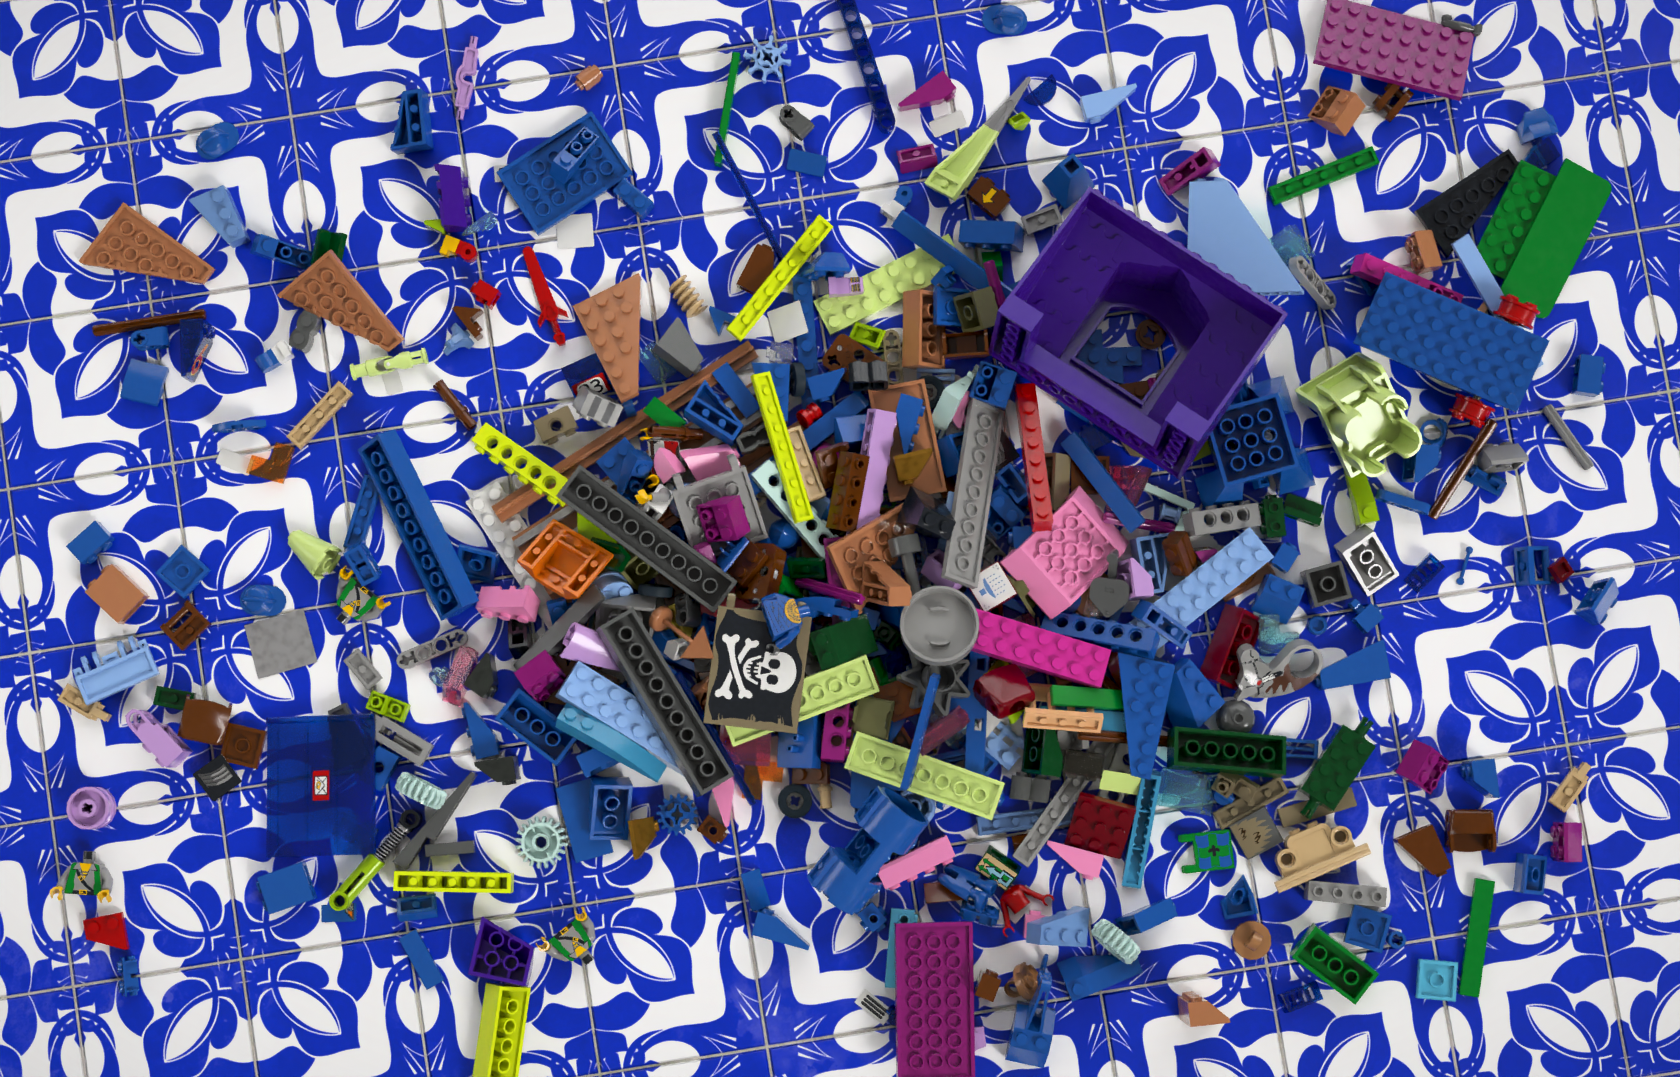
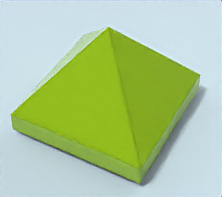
(1019, 121)

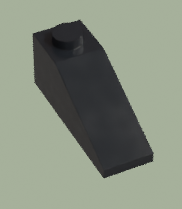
(519, 637)

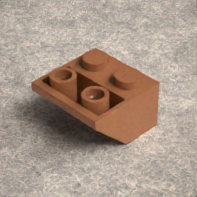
(1337, 110)
(1423, 252)

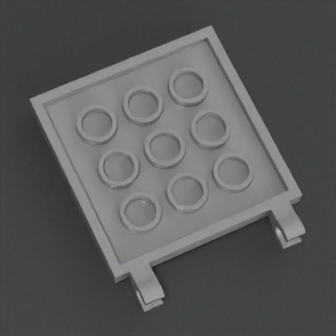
(723, 484)

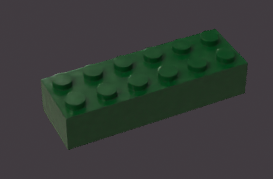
(1226, 752)

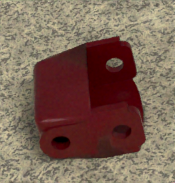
(1004, 691)

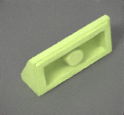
(1119, 782)

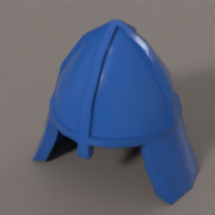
(784, 535)

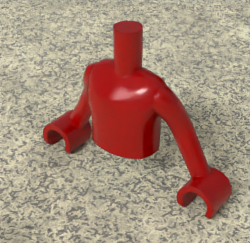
(1016, 901)

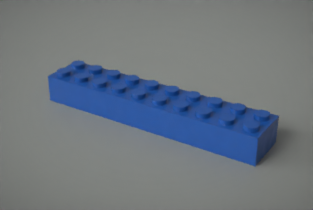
(418, 524)

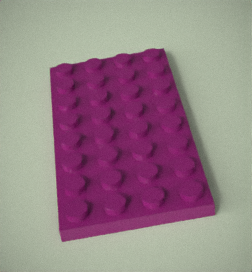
(1394, 48)
(934, 999)

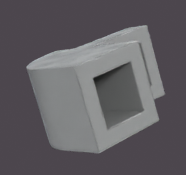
(1069, 740)

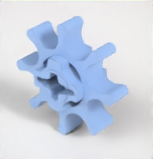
(764, 65)

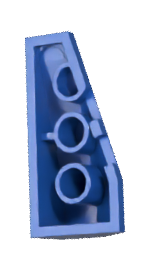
(1094, 973)

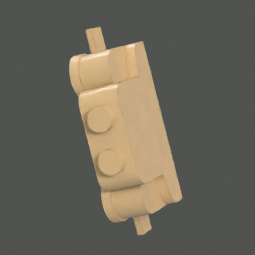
(1314, 853)

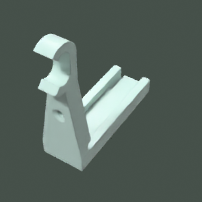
(950, 401)
(1174, 499)

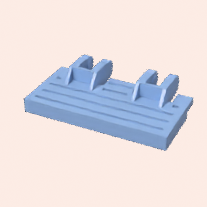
(116, 672)

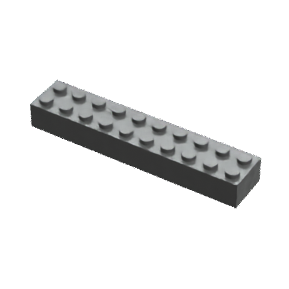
(646, 538)
(665, 702)

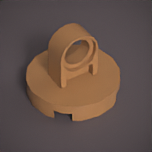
(1251, 940)
(1025, 981)

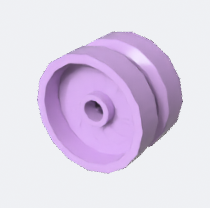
(80, 810)

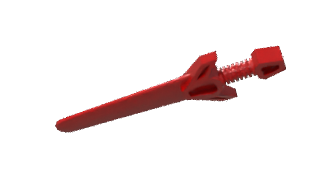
(548, 307)

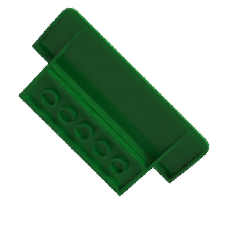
(1542, 230)

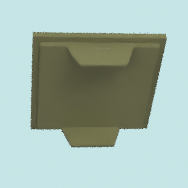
(1022, 591)
(873, 717)

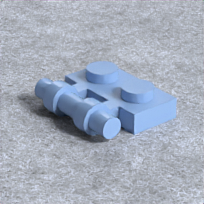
(1000, 750)

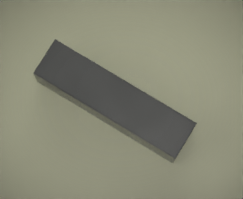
(450, 848)

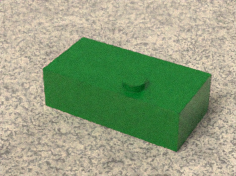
(1334, 963)

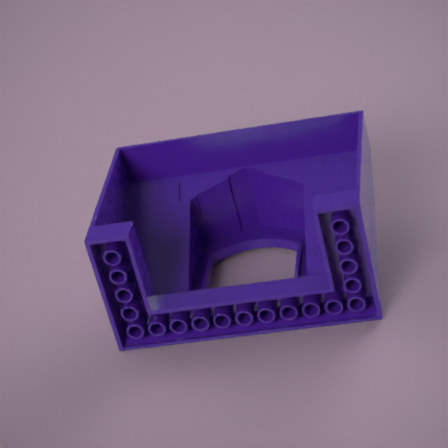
(1118, 262)

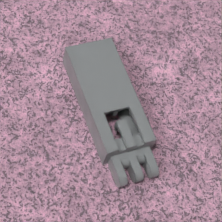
(404, 742)

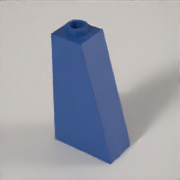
(1359, 667)

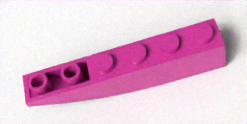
(1373, 270)

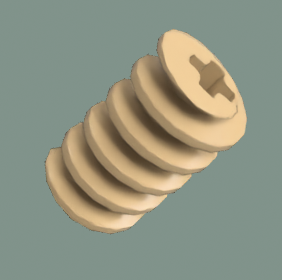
(686, 297)

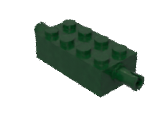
(1336, 767)

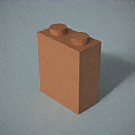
(116, 593)

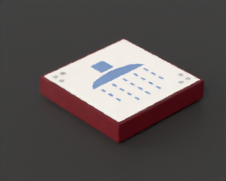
(993, 588)

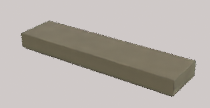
(1240, 808)
(1291, 814)

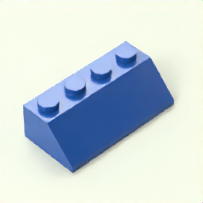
(535, 727)

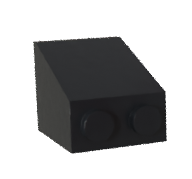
(926, 515)

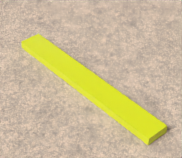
(779, 278)
(782, 447)

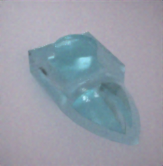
(484, 223)

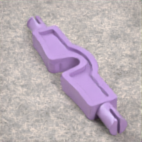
(468, 68)

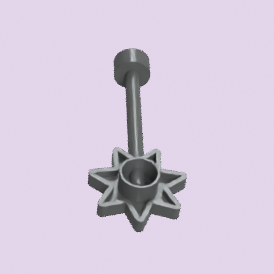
(918, 677)

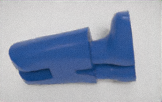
(964, 884)

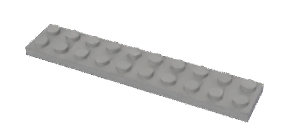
(973, 493)

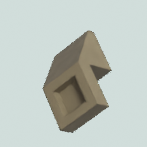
(1234, 783)

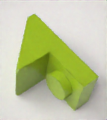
(867, 335)

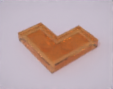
(275, 468)
(756, 775)

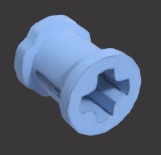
(1169, 513)

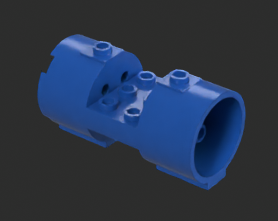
(851, 874)

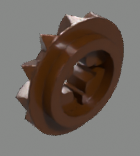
(1158, 338)

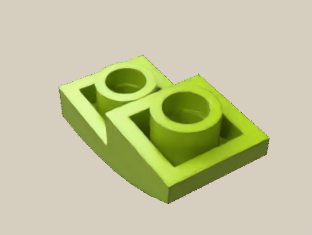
(388, 706)

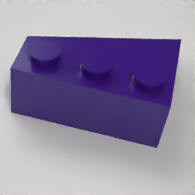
(454, 198)
(501, 956)

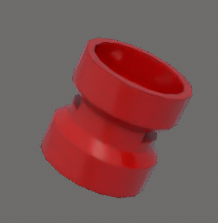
(809, 415)

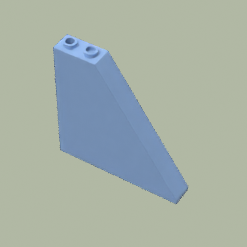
(1233, 241)

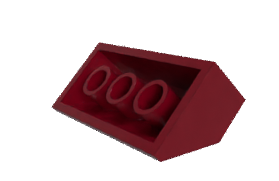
(1233, 629)

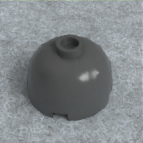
(1235, 717)

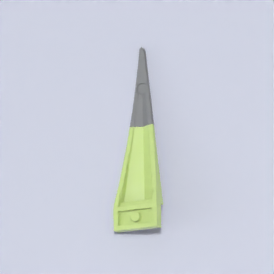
(961, 166)

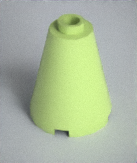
(314, 553)

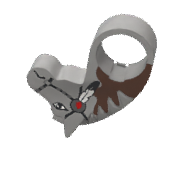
(1274, 678)

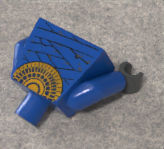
(782, 618)

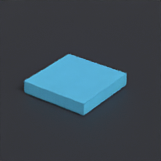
(1436, 980)

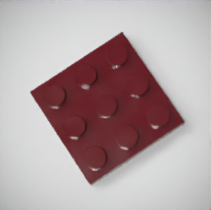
(1100, 825)

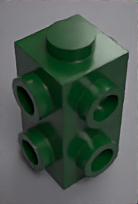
(1272, 517)

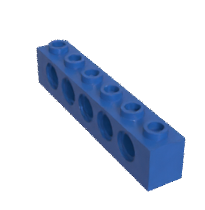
(1145, 647)

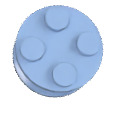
(612, 585)

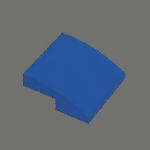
(144, 382)

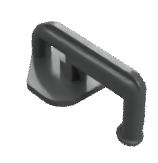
(1109, 593)

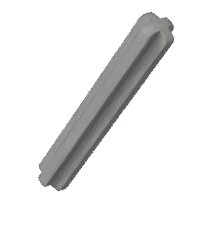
(1568, 437)

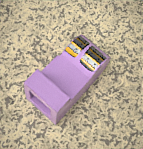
(845, 286)

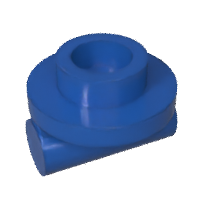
(1223, 800)

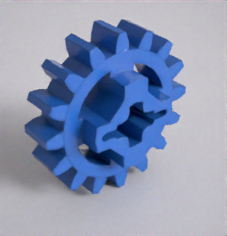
(669, 814)

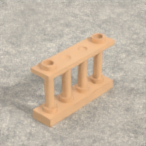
(1059, 719)

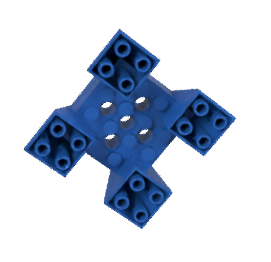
(1277, 457)

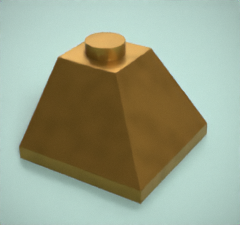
(910, 465)
(642, 834)

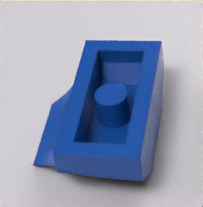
(1536, 125)

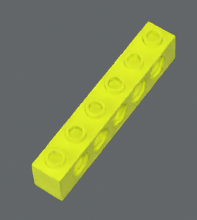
(489, 436)
(453, 881)

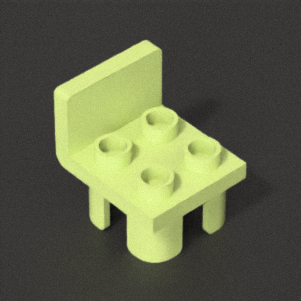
(1361, 414)

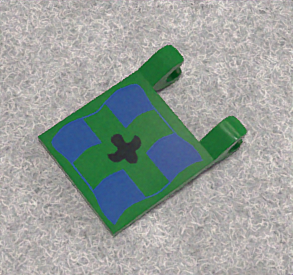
(1210, 849)

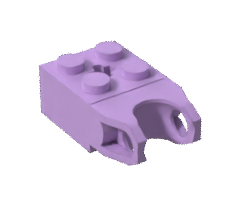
(158, 739)

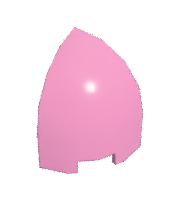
(667, 464)

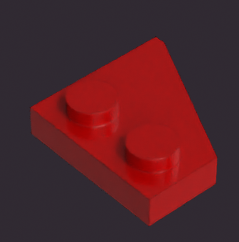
(108, 930)

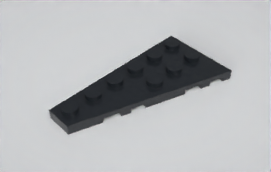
(1460, 206)

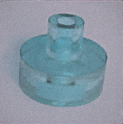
(438, 675)

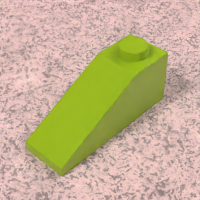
(1362, 499)

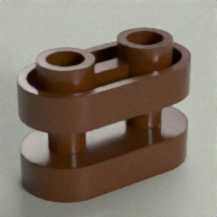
(1381, 101)

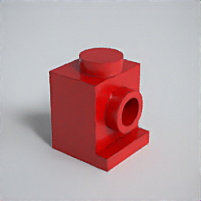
(485, 293)

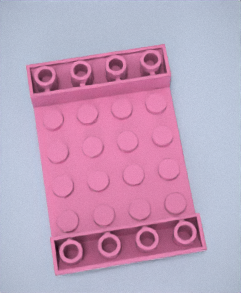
(1066, 560)

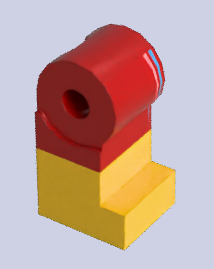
(458, 248)

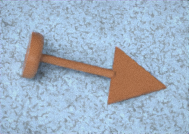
(698, 647)

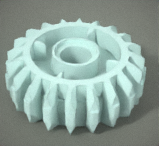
(421, 790)
(552, 846)
(1115, 941)

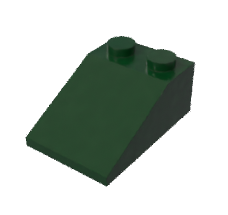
(843, 641)
(1042, 753)

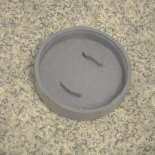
(939, 625)

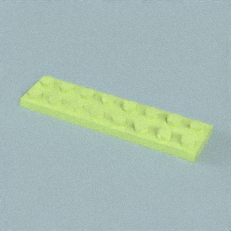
(881, 289)
(823, 693)
(931, 778)

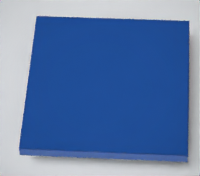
(731, 552)

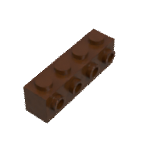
(847, 491)

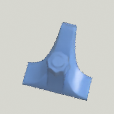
(459, 339)

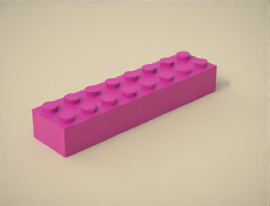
(1041, 650)

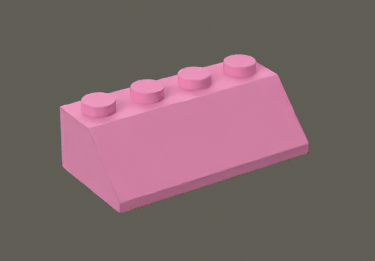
(916, 861)

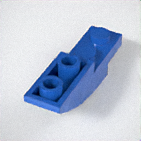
(828, 607)

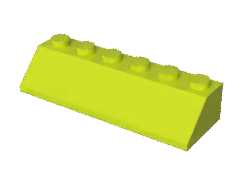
(501, 1030)

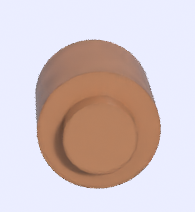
(588, 78)

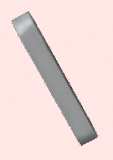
(1323, 295)
(433, 651)

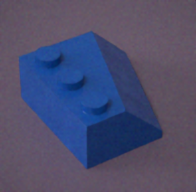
(1191, 696)

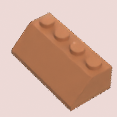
(921, 339)
(1199, 1012)

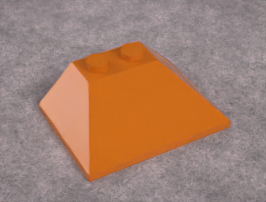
(564, 560)

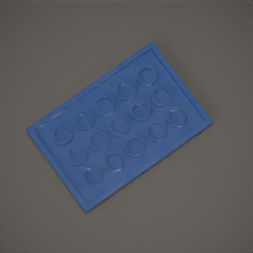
(546, 199)

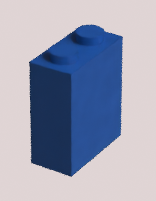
(286, 888)

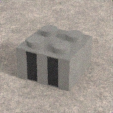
(597, 406)

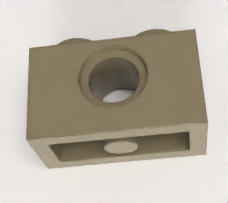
(544, 425)

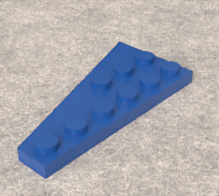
(1144, 699)

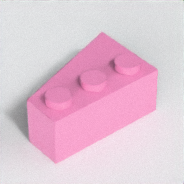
(508, 603)

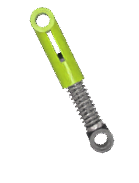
(374, 862)

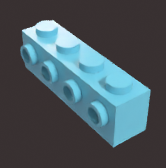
(897, 915)

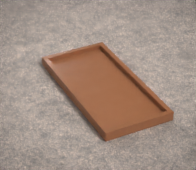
(931, 478)

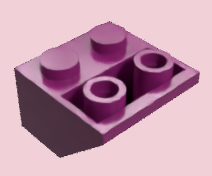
(723, 519)
(541, 676)
(1422, 766)
(1566, 841)

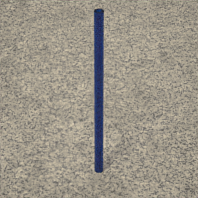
(748, 195)
(737, 776)

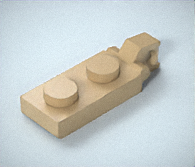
(73, 698)
(1570, 787)

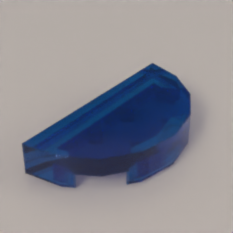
(1043, 93)

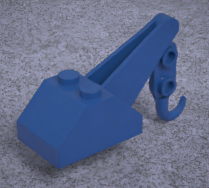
(1033, 1025)

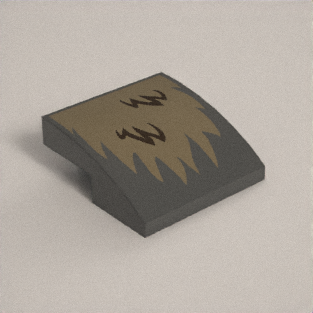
(1256, 833)

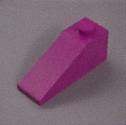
(931, 93)
(1193, 168)

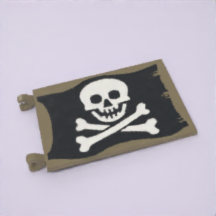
(747, 682)

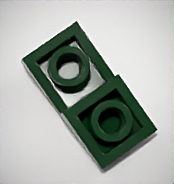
(888, 635)

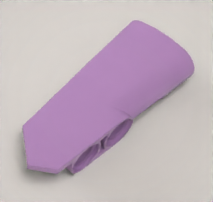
(587, 647)

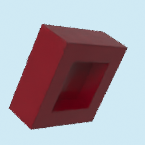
(1560, 570)

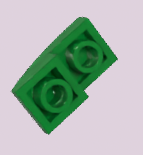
(662, 414)

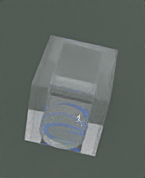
(780, 353)

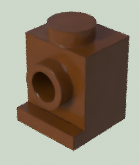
(710, 822)

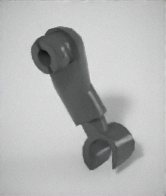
(1461, 26)

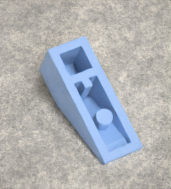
(1100, 104)

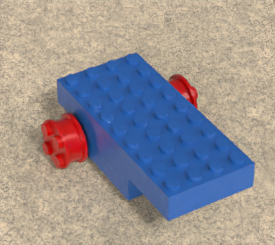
(1456, 344)

